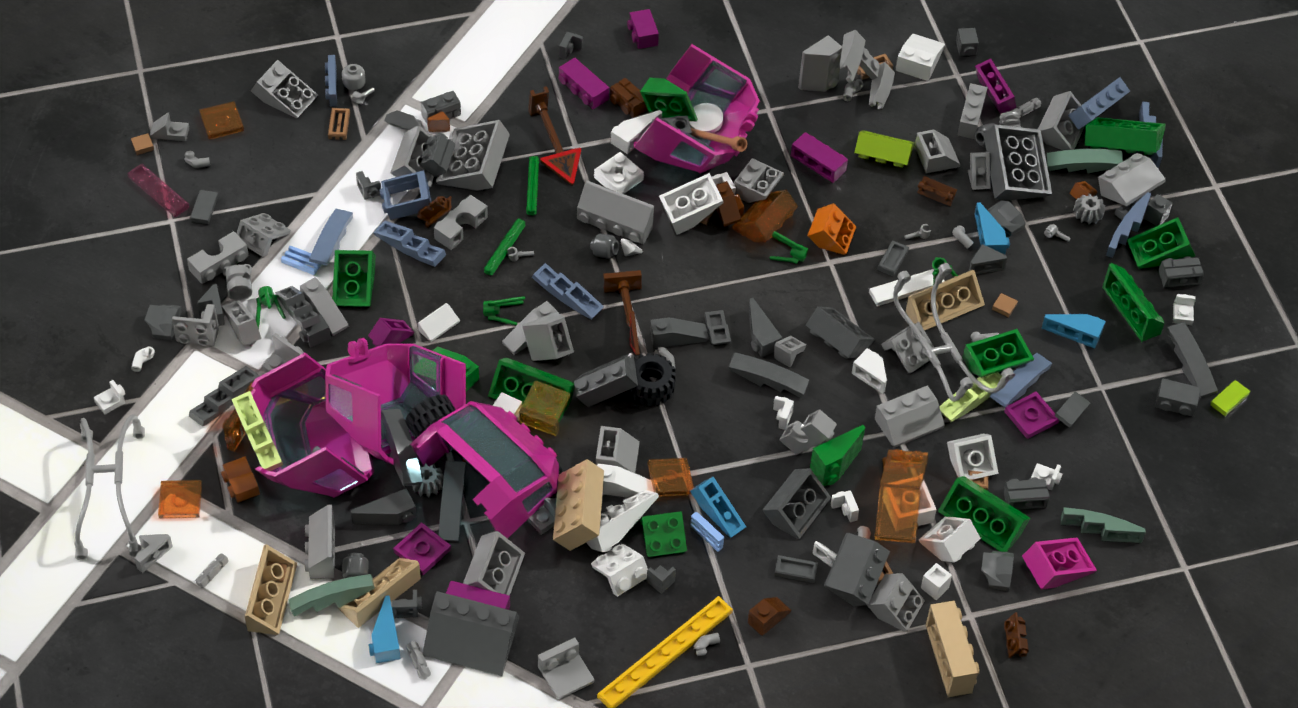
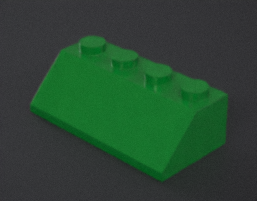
(1125, 135)
(1132, 303)
(517, 379)
(992, 517)

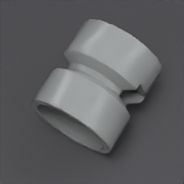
(238, 282)

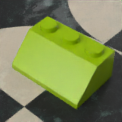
(884, 148)

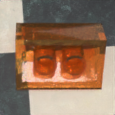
(766, 216)

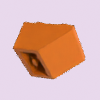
(832, 229)

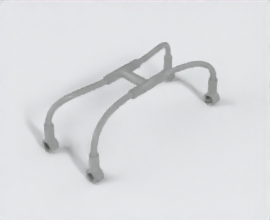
(967, 382)
(81, 552)

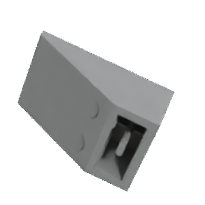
(284, 90)

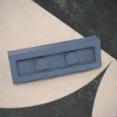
(331, 80)

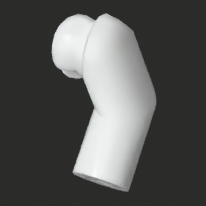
(142, 356)

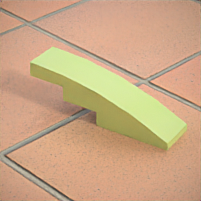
(971, 399)
(257, 431)

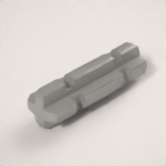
(1027, 107)
(212, 570)
(418, 660)

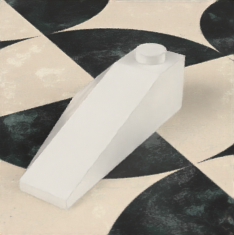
(620, 519)

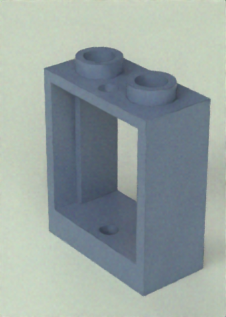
(401, 184)

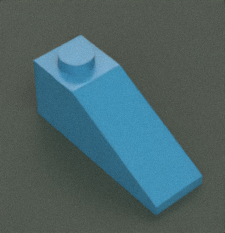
(990, 231)
(1077, 327)
(718, 507)
(384, 635)

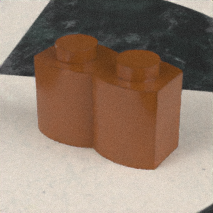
(240, 478)

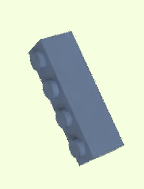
(1099, 103)

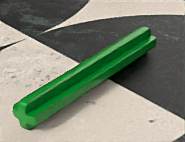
(532, 185)
(506, 243)

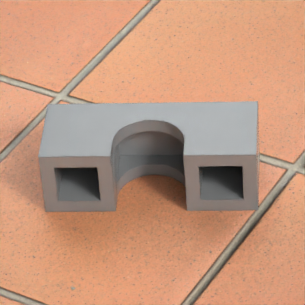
(972, 111)
(469, 211)
(206, 267)
(802, 437)

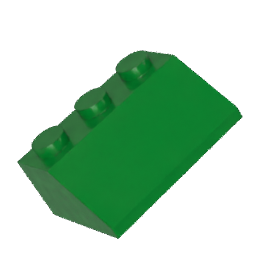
(996, 353)

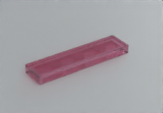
(158, 190)

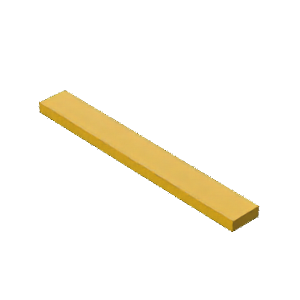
(664, 653)

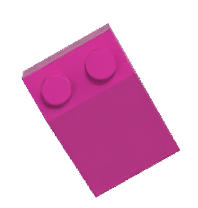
(1058, 562)

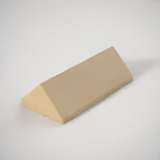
(952, 300)
(391, 581)
(269, 596)

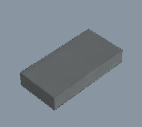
(204, 207)
(893, 258)
(796, 569)

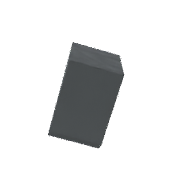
(987, 260)

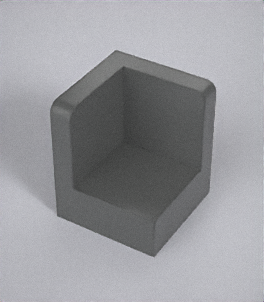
(661, 578)

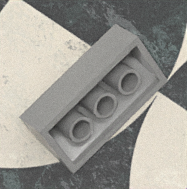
(615, 212)

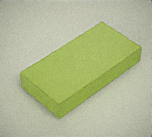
(1230, 398)

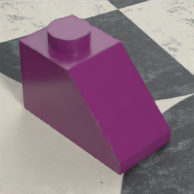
(390, 332)

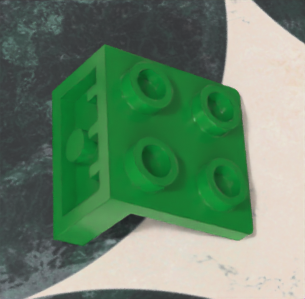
(664, 533)

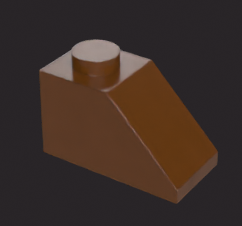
(728, 210)
(767, 614)

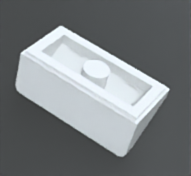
(438, 322)
(824, 553)

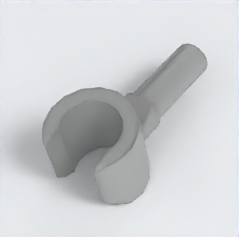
(360, 97)
(1052, 230)
(922, 233)
(514, 254)

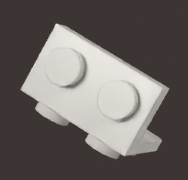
(622, 568)

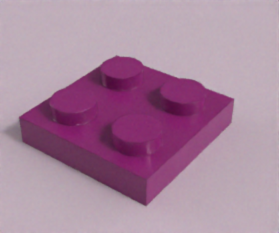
(1031, 415)
(423, 547)

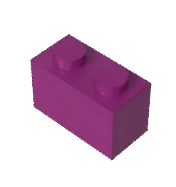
(643, 29)

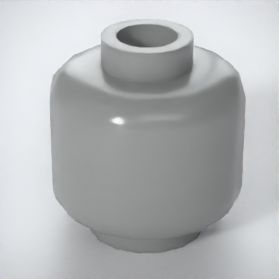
(353, 77)

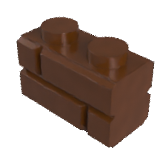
(628, 98)

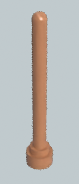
(737, 143)

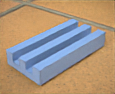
(303, 258)
(707, 531)

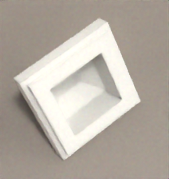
(630, 248)

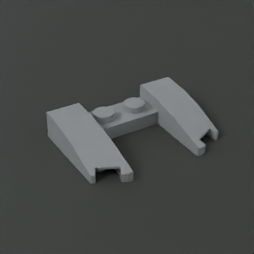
(855, 55)

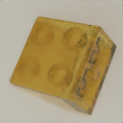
(543, 407)

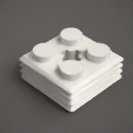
(619, 174)

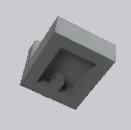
(568, 43)
(367, 189)
(407, 608)

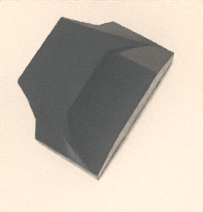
(402, 120)
(1008, 217)
(160, 320)
(998, 569)

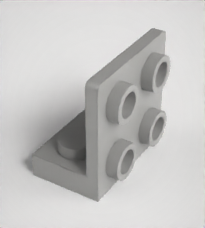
(259, 232)
(197, 331)
(908, 347)
(283, 353)
(564, 669)

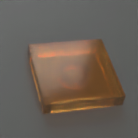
(221, 120)
(670, 476)
(180, 499)

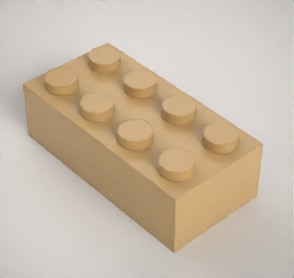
(578, 505)
(952, 648)

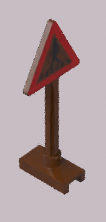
(563, 162)
(624, 283)

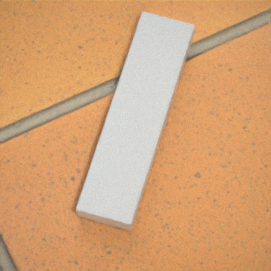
(884, 293)

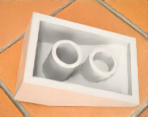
(919, 56)
(691, 203)

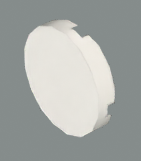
(709, 118)

